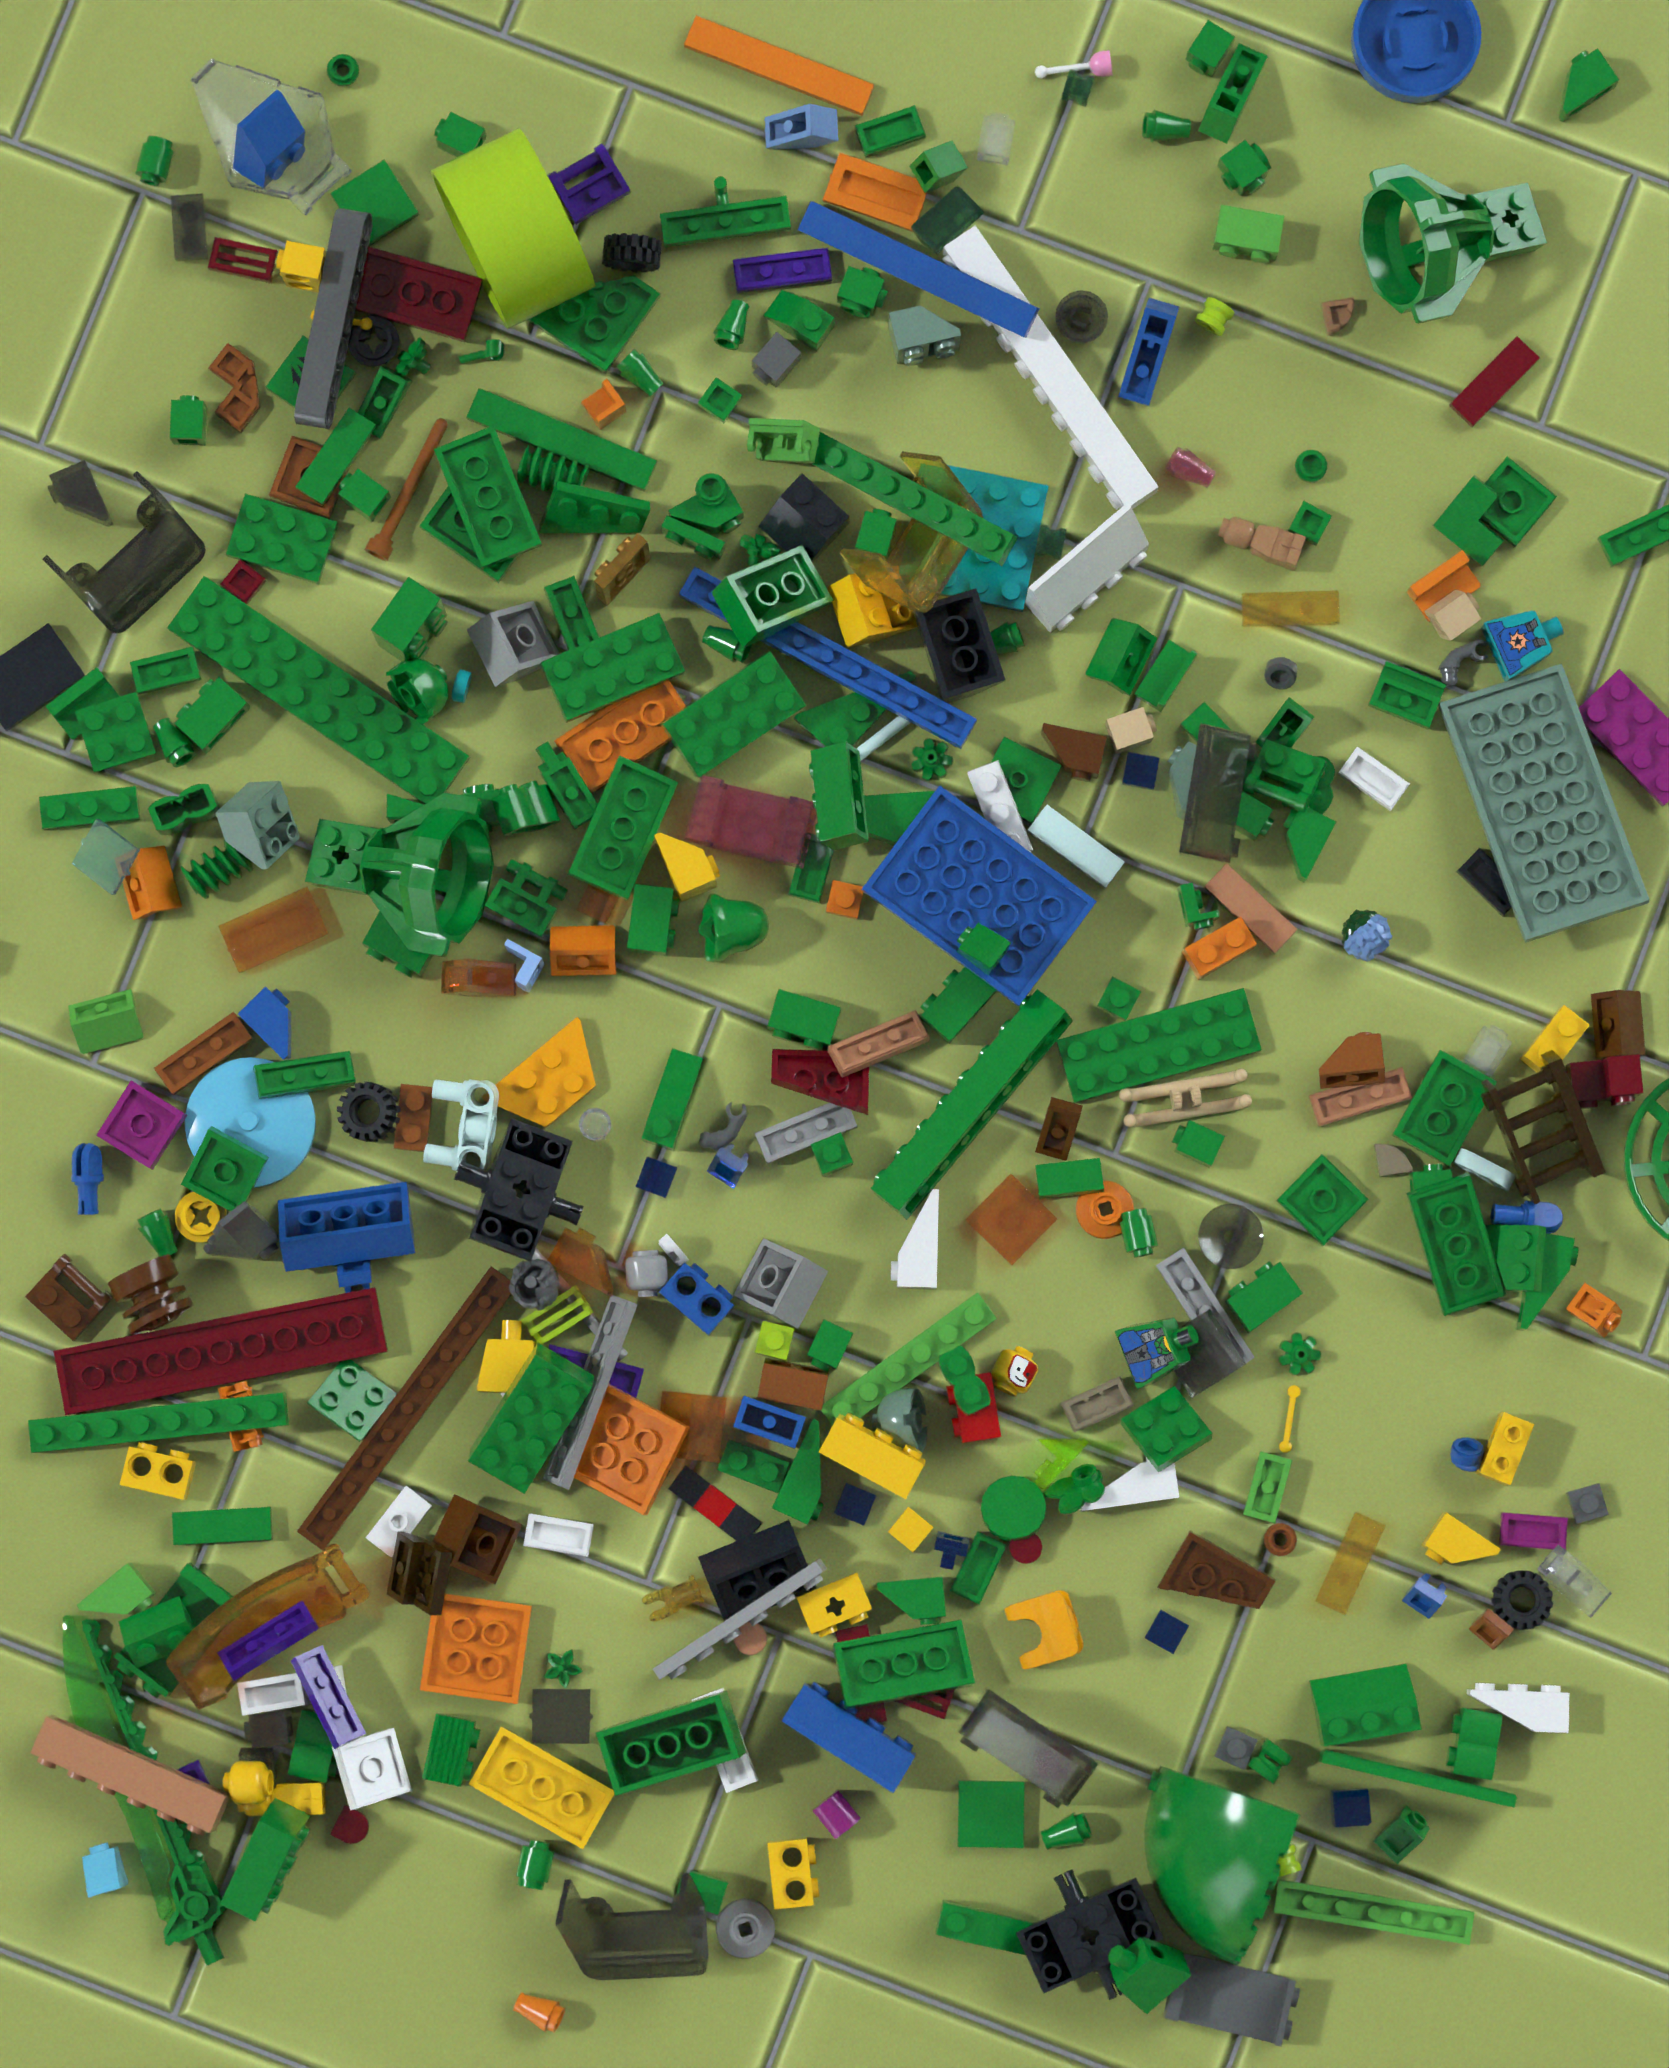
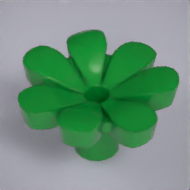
(413, 358)
(758, 548)
(931, 766)
(1291, 1353)

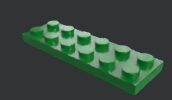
(1158, 1045)

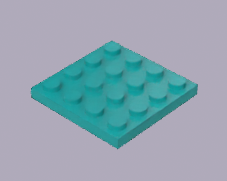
(1015, 508)

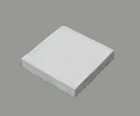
(372, 1769)

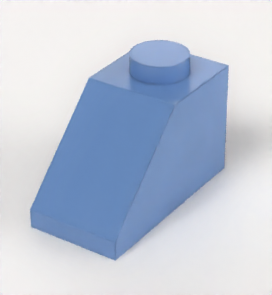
(801, 128)

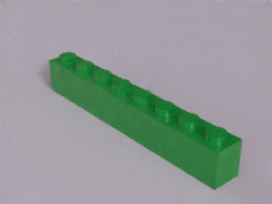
(971, 1103)

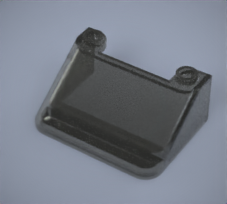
(1215, 794)

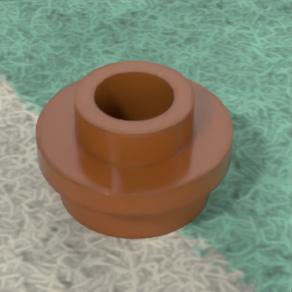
(1291, 1539)

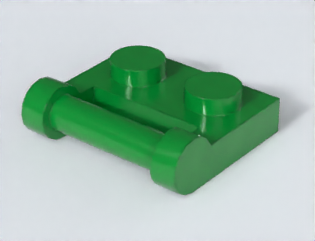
(1288, 767)

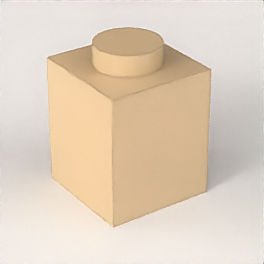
(1453, 614)
(1130, 730)

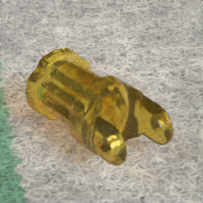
(674, 1598)

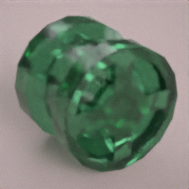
(1078, 87)
(1050, 541)

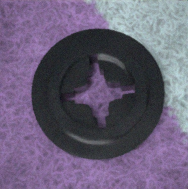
(385, 352)

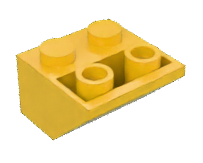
(867, 614)

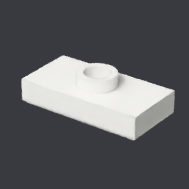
(401, 1516)

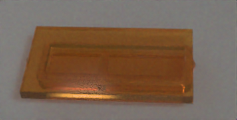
(273, 929)

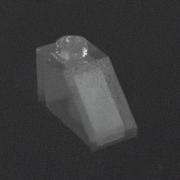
(1574, 1580)

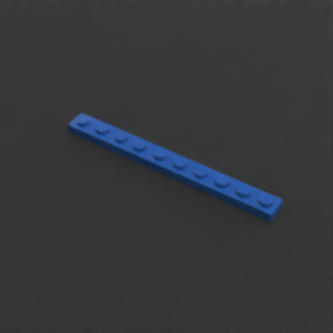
(849, 670)

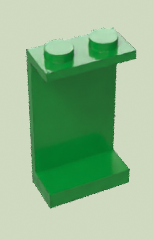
(200, 1598)

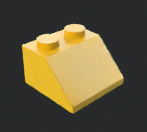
(687, 866)

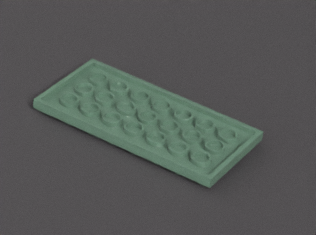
(1543, 803)

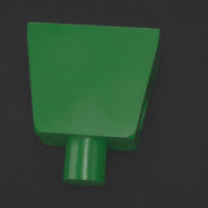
(1148, 1971)

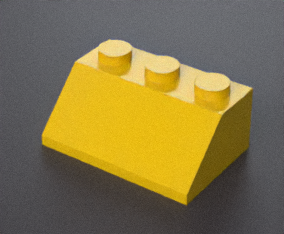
(873, 1454)

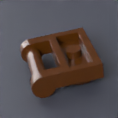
(61, 1305)

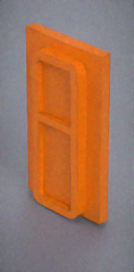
(875, 192)

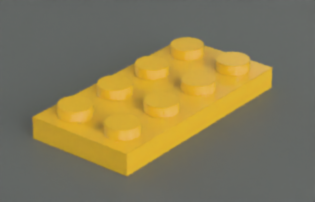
(542, 1787)

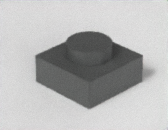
(1587, 1503)
(1235, 1748)

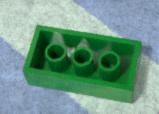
(733, 714)
(531, 1418)
(671, 1743)

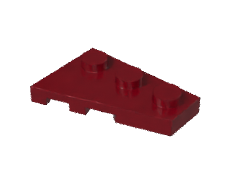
(817, 1076)

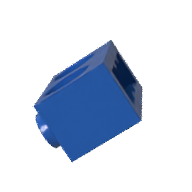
(692, 1304)

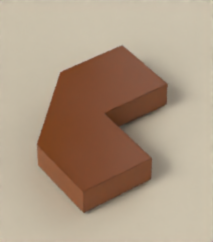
(243, 399)

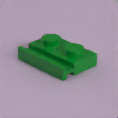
(1407, 695)

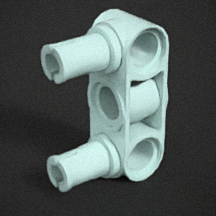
(476, 1124)

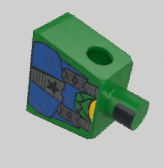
(1155, 1348)

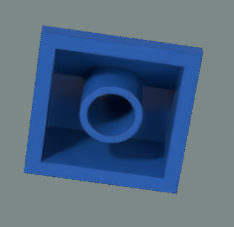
(268, 141)

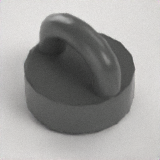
(1280, 673)

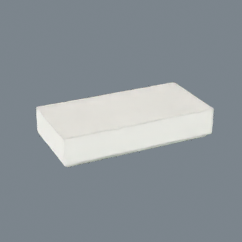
(1373, 778)
(558, 1535)

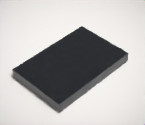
(34, 675)

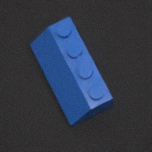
(345, 1226)
(849, 1737)

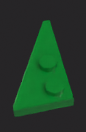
(843, 718)

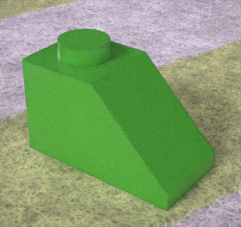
(120, 1594)

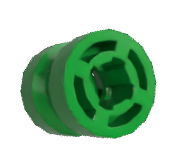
(1267, 1768)

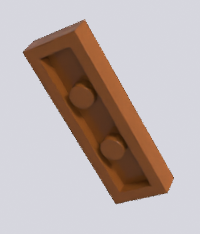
(203, 1053)

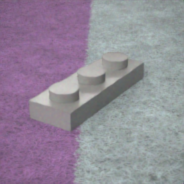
(804, 1130)

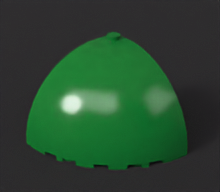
(1213, 1858)

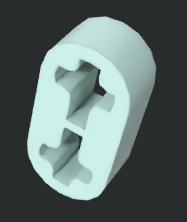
(1484, 1169)

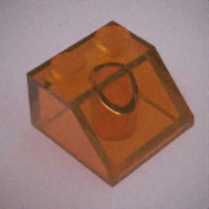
(706, 1421)

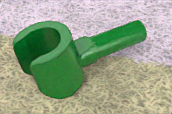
(494, 352)

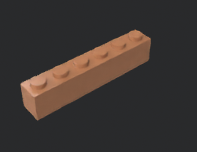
(130, 1774)

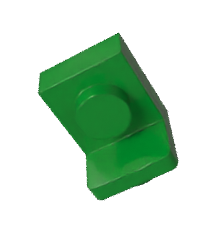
(1190, 903)
(1402, 1834)

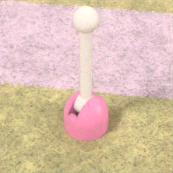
(1099, 65)

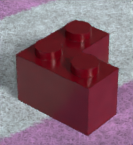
(1609, 1079)

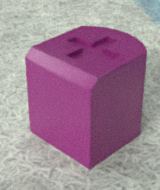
(836, 1814)

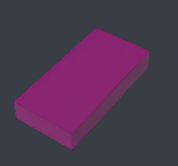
(1532, 1531)

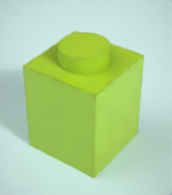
(774, 1341)

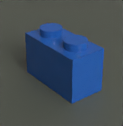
(769, 1422)

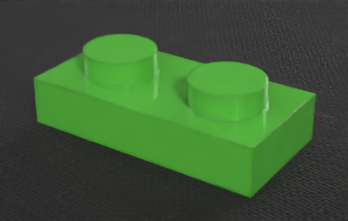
(1267, 1487)

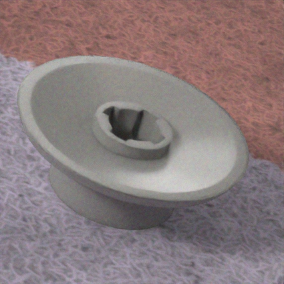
(738, 1913)

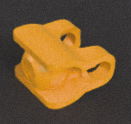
(1058, 1627)

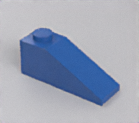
(1148, 351)

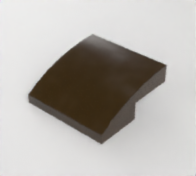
(419, 1573)

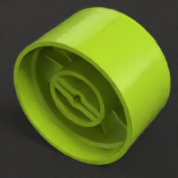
(513, 228)

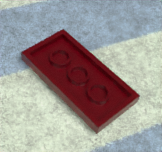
(418, 294)

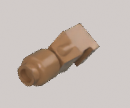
(1266, 542)

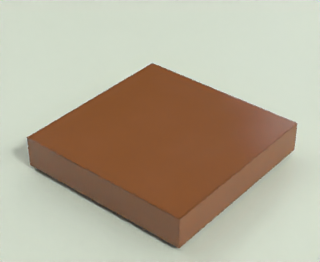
(293, 466)

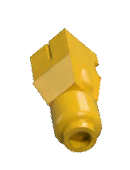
(307, 1797)

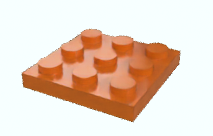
(630, 1450)
(476, 1649)

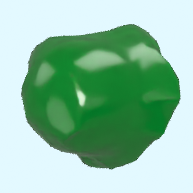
(736, 925)

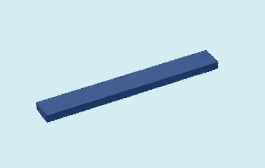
(918, 269)

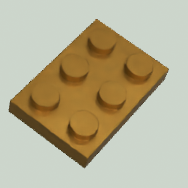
(616, 575)

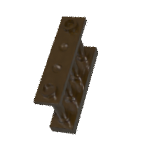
(1574, 1130)

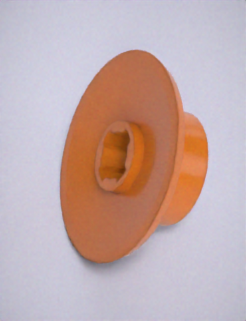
(1089, 1213)

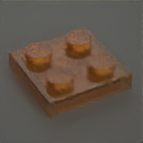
(1011, 1219)

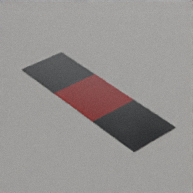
(714, 1504)

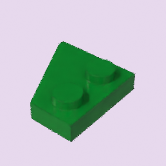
(1519, 1255)

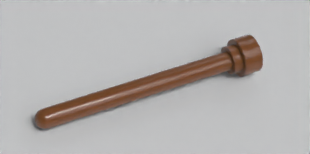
(381, 543)

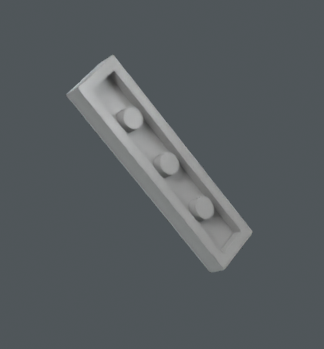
(1197, 1297)

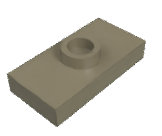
(1097, 1404)

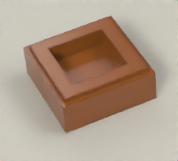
(1491, 1629)

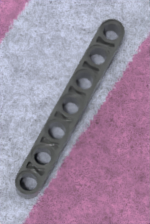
(333, 318)

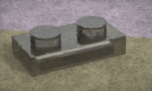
(189, 227)

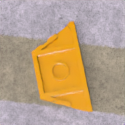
(549, 1078)

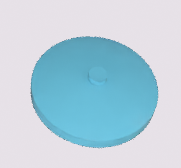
(274, 1126)

